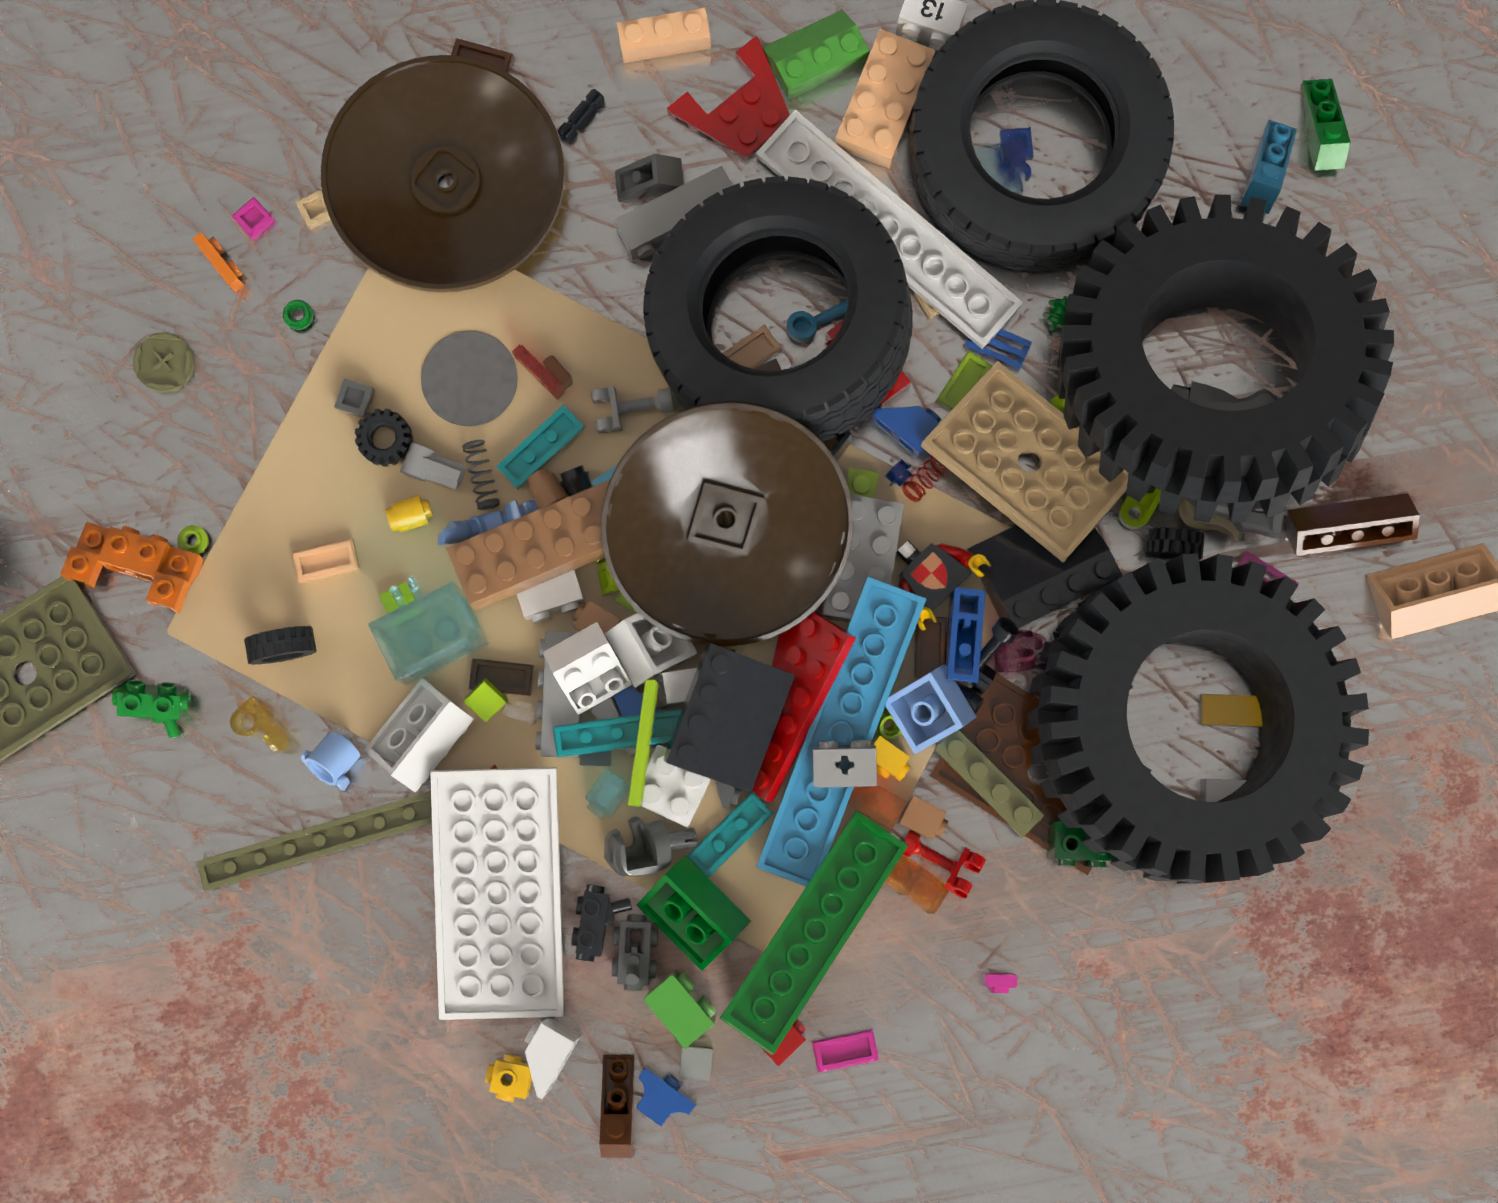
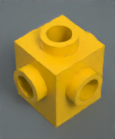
(501, 1086)

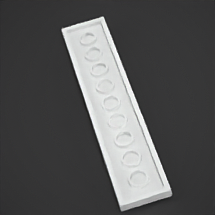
(931, 262)

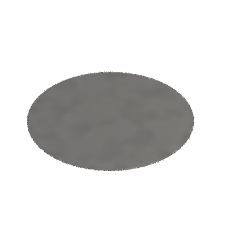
(469, 378)

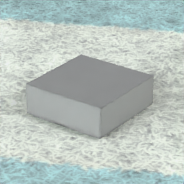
(696, 1063)

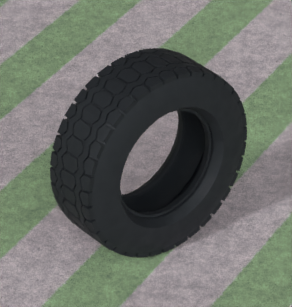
(1059, 45)
(767, 224)

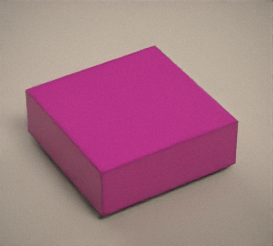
(253, 218)

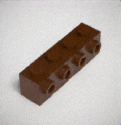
(1352, 524)

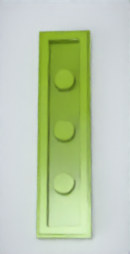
(643, 743)

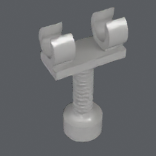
(662, 400)

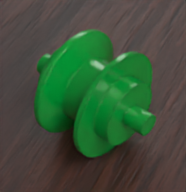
(1056, 315)

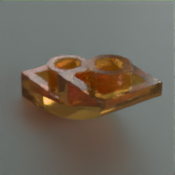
(917, 884)

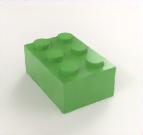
(681, 1008)

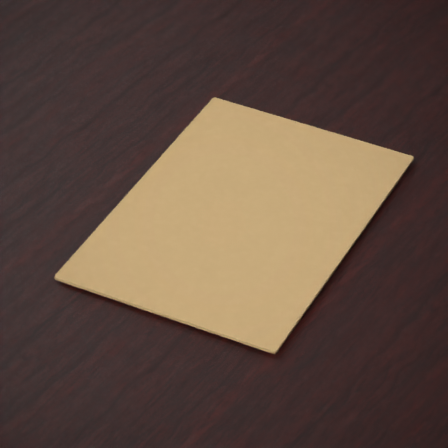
(323, 491)

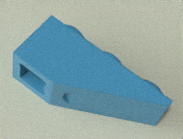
(1269, 164)

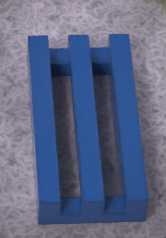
(1003, 346)

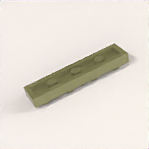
(989, 783)

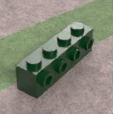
(1068, 853)

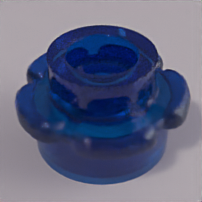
(899, 473)

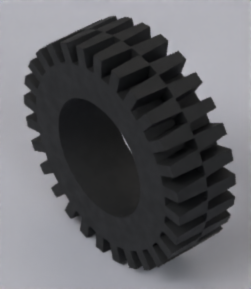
(1240, 267)
(1299, 698)

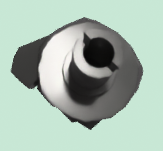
(649, 848)

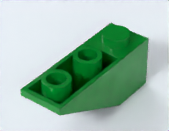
(1325, 125)

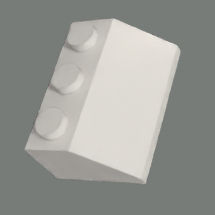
(418, 735)
(548, 1051)

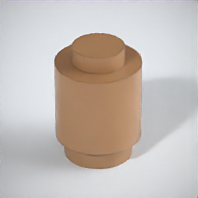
(545, 488)

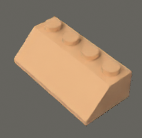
(1436, 590)

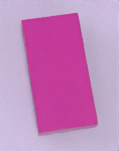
(845, 1050)

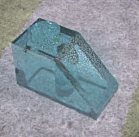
(607, 794)

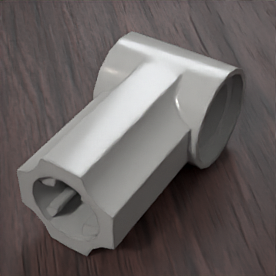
(426, 465)

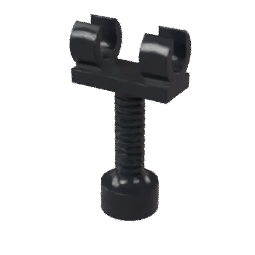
(1003, 632)

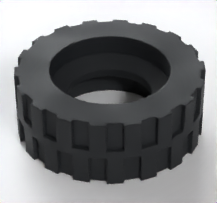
(280, 645)

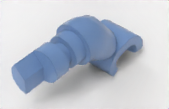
(462, 530)

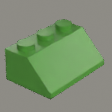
(816, 54)

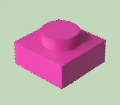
(1000, 982)

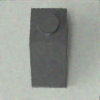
(649, 177)

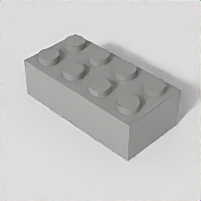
(871, 553)

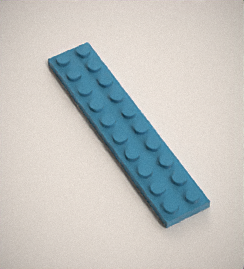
(851, 711)

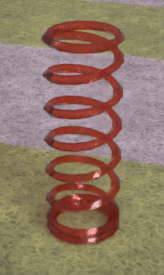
(915, 486)

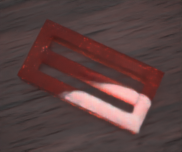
(538, 371)

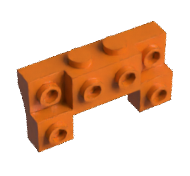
(134, 555)

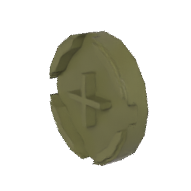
(164, 362)

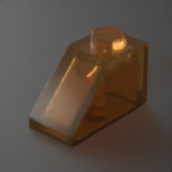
(877, 804)

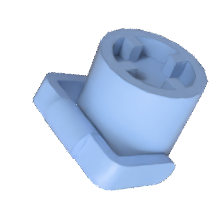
(332, 760)

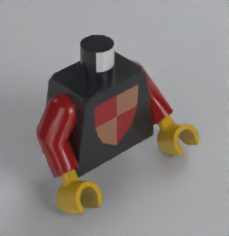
(936, 573)

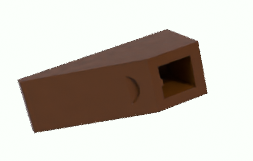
(617, 1107)

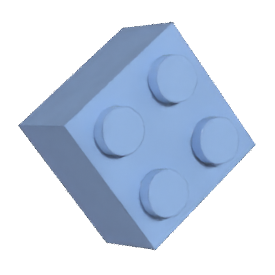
(929, 709)

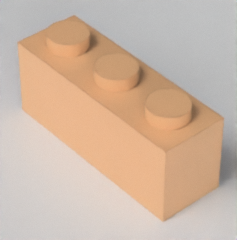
(664, 35)

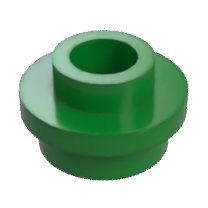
(294, 306)

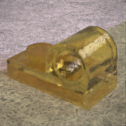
(263, 722)

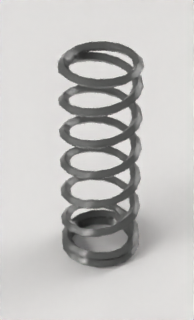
(485, 504)

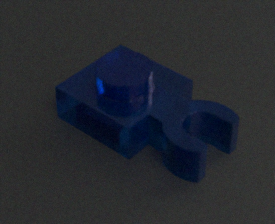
(1016, 148)

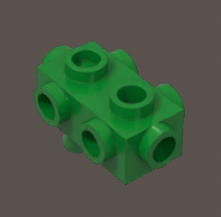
(161, 703)

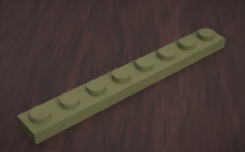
(315, 841)

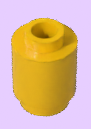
(409, 514)

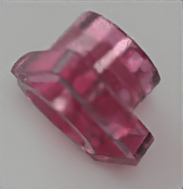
(1020, 653)

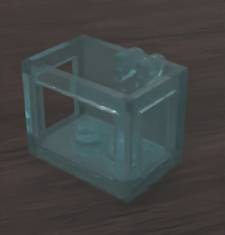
(427, 631)

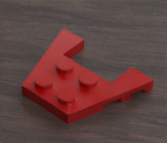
(745, 117)

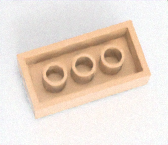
(884, 99)

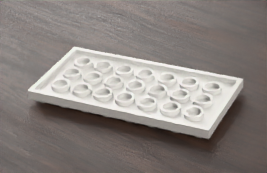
(497, 893)

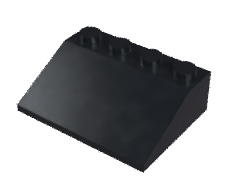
(1033, 582)
(728, 717)

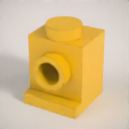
(890, 760)

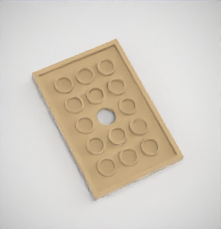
(983, 445)

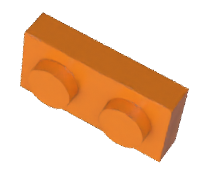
(212, 251)

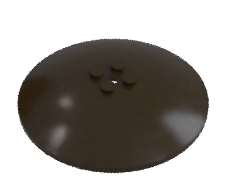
(739, 577)

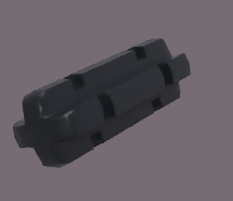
(581, 115)

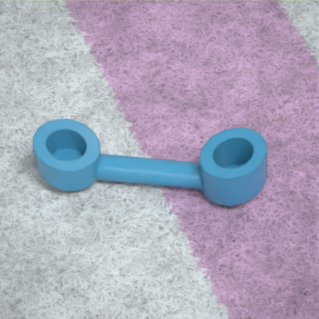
(803, 326)

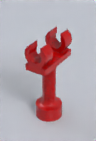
(957, 885)

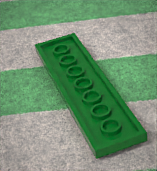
(813, 933)

